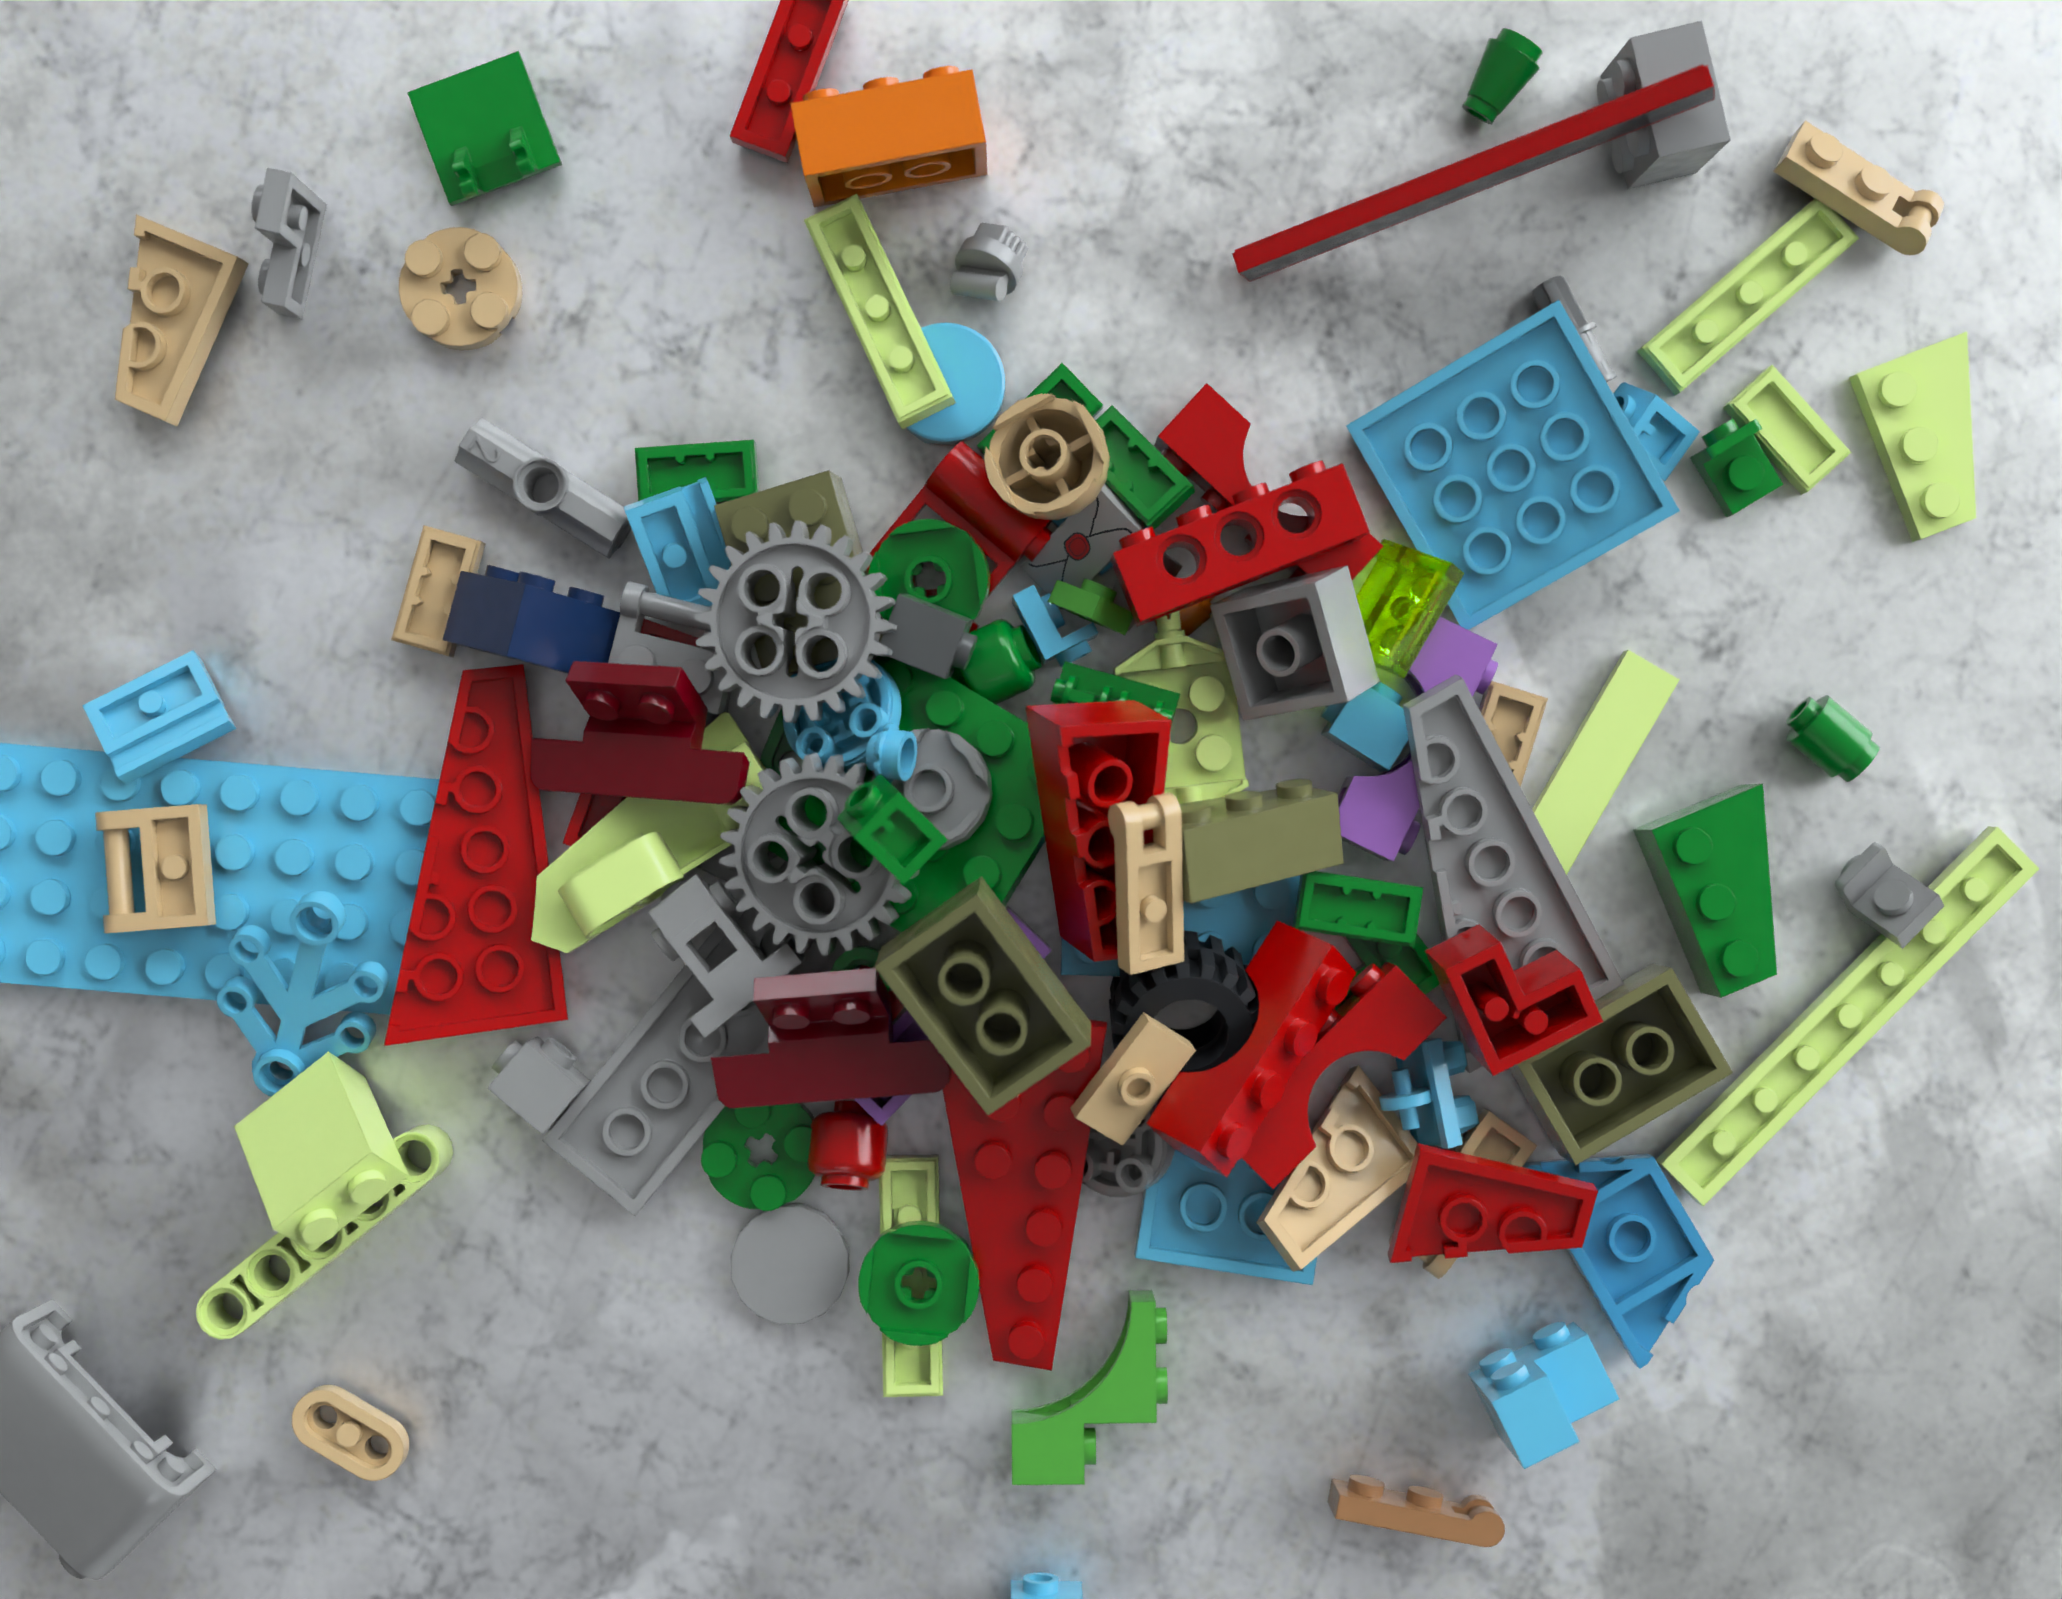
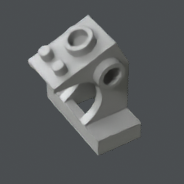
(684, 913)

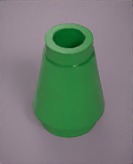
(1501, 74)

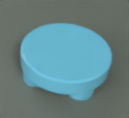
(974, 379)
(847, 731)

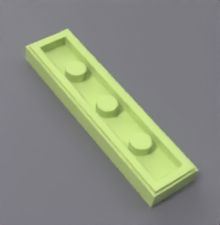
(1747, 295)
(879, 312)
(1601, 753)
(907, 1194)

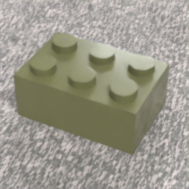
(815, 501)
(984, 996)
(1624, 1070)

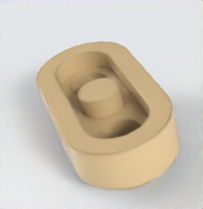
(350, 1437)

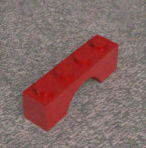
(1208, 448)
(1380, 1016)
(1220, 1109)

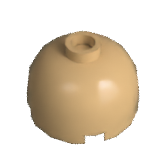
(1047, 457)

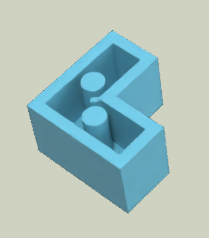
(1543, 1390)

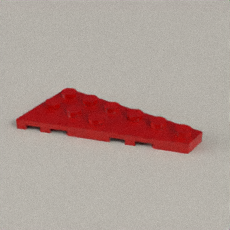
(473, 909)
(1022, 1200)

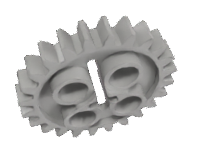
(739, 621)
(786, 895)

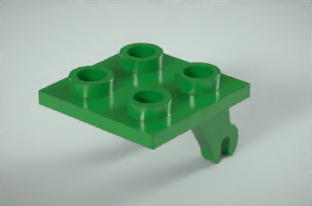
(484, 128)

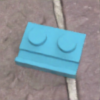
(680, 540)
(159, 717)

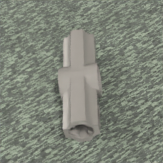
(516, 468)

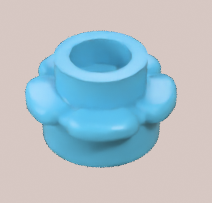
(892, 753)

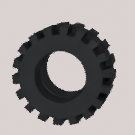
(1205, 976)

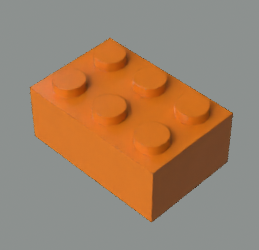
(890, 136)

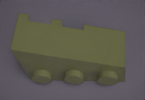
(1258, 838)

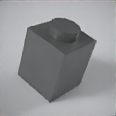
(929, 636)

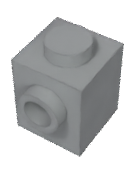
(538, 1081)

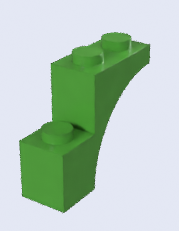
(1051, 1438)

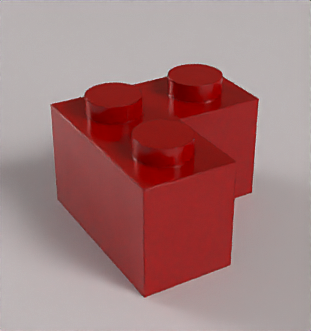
(1507, 1011)

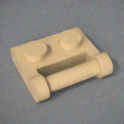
(173, 865)

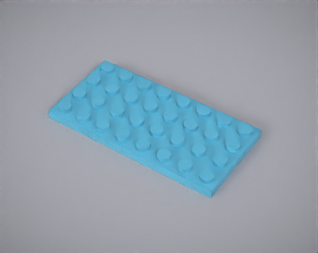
(270, 845)

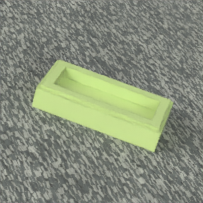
(1791, 430)

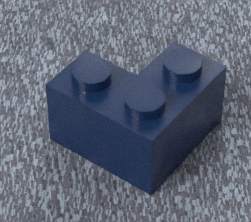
(528, 622)

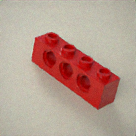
(1332, 523)

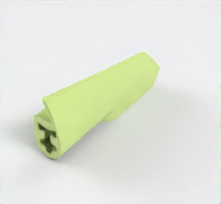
(634, 855)

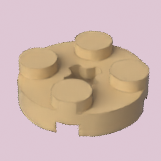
(434, 264)

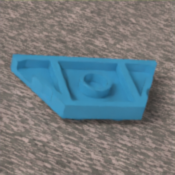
(1637, 1248)

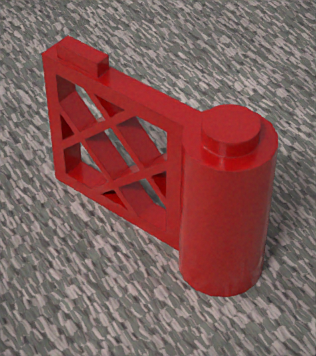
(965, 498)

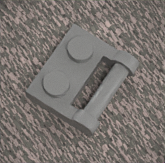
(637, 648)

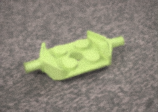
(1212, 759)

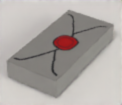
(1083, 543)

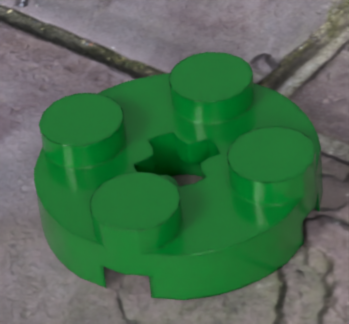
(950, 551)
(763, 1184)
(891, 1303)

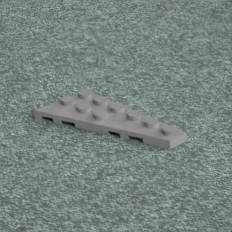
(1488, 847)

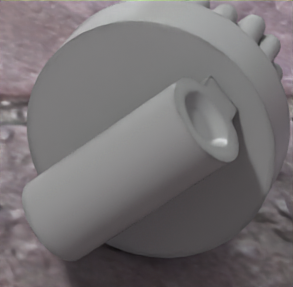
(989, 263)

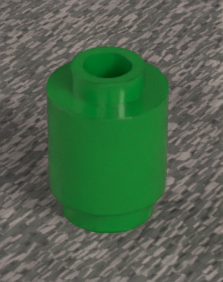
(1831, 738)

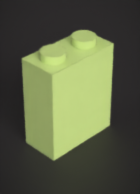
(320, 1152)

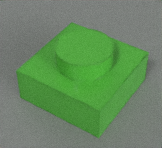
(1092, 603)

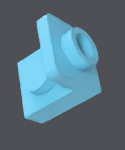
(1657, 426)
(1042, 622)

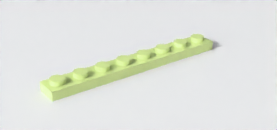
(1843, 1020)

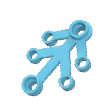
(296, 1002)

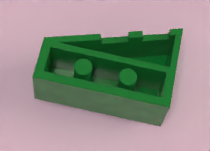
(1717, 886)

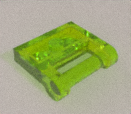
(1404, 603)

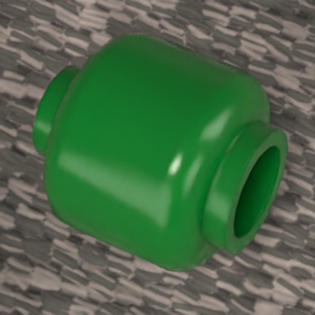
(1001, 662)

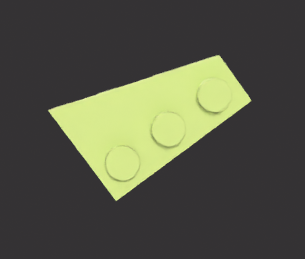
(1924, 433)

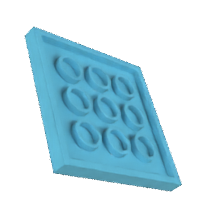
(1513, 464)

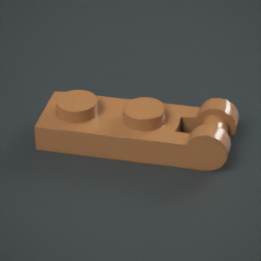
(1416, 1512)

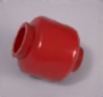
(847, 1147)

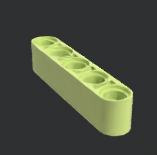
(263, 1292)

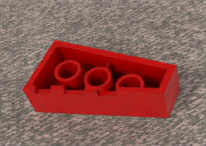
(1083, 765)

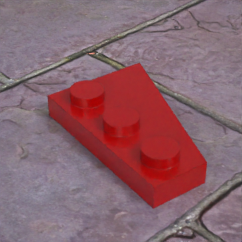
(1481, 1204)

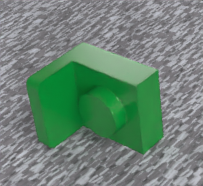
(1735, 466)
(890, 828)

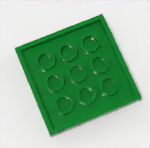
(1013, 825)

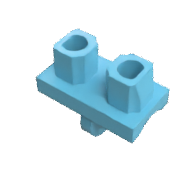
(1426, 1095)

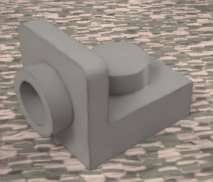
(1886, 896)

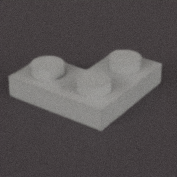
(293, 221)

